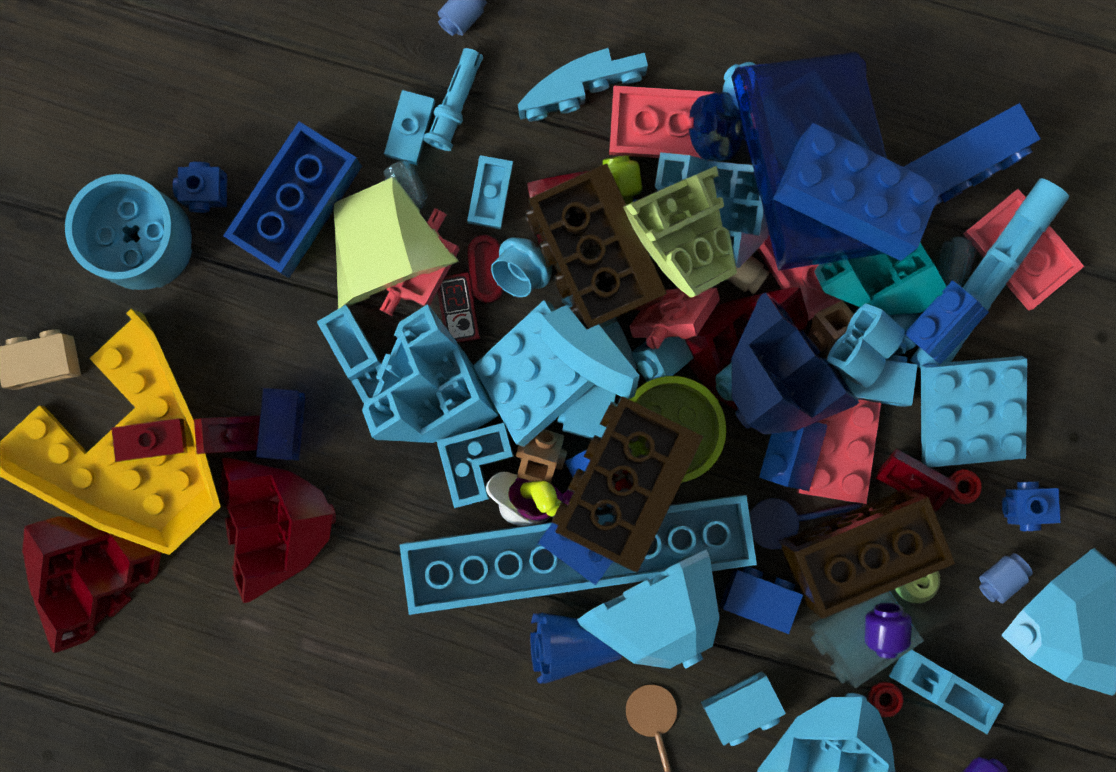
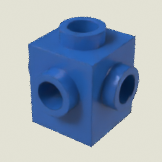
(200, 187)
(1031, 506)

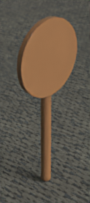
(652, 713)

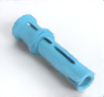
(449, 113)

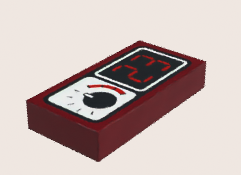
(458, 308)

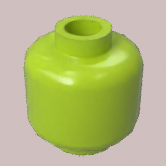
(626, 175)

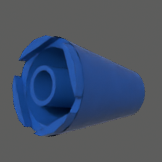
(565, 648)

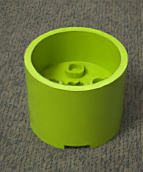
(690, 406)

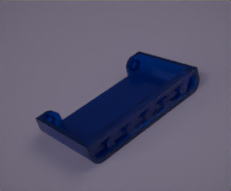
(776, 109)

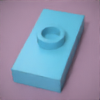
(409, 127)
(490, 192)

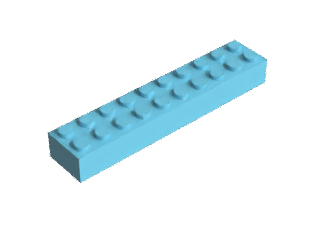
(514, 566)

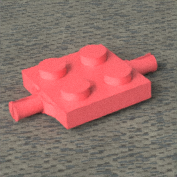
(425, 286)
(674, 316)

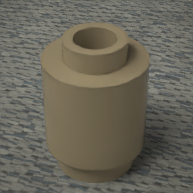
(749, 275)

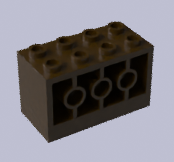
(606, 230)
(651, 480)
(866, 552)

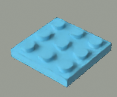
(528, 379)
(973, 411)

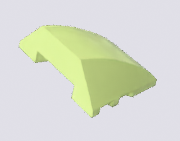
(686, 232)
(382, 242)

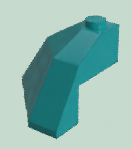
(884, 281)

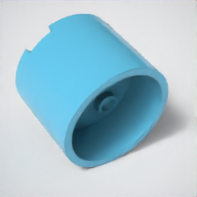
(102, 228)

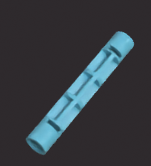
(1009, 251)

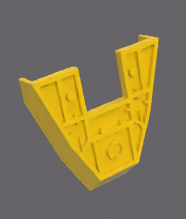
(140, 500)

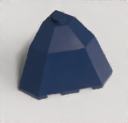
(780, 377)

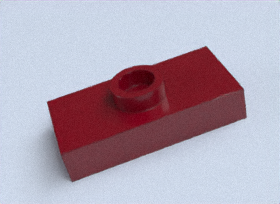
(226, 434)
(149, 440)
(908, 473)

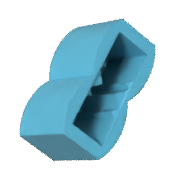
(866, 345)

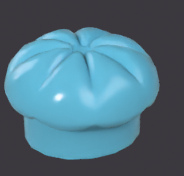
(520, 267)

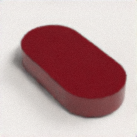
(481, 255)

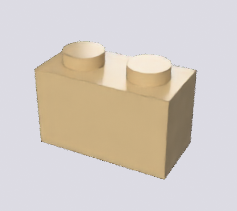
(38, 360)

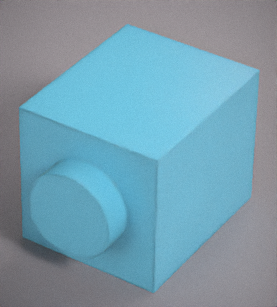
(664, 361)

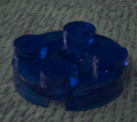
(715, 112)

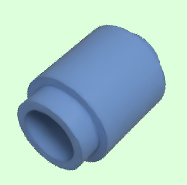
(460, 15)
(1005, 578)

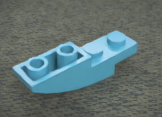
(566, 86)

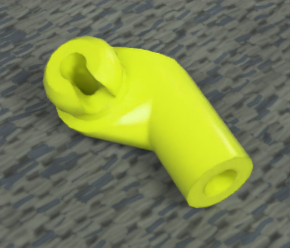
(543, 495)

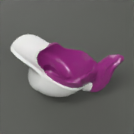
(514, 508)

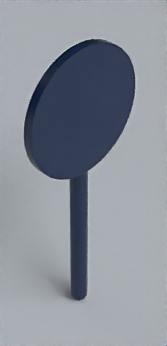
(777, 519)

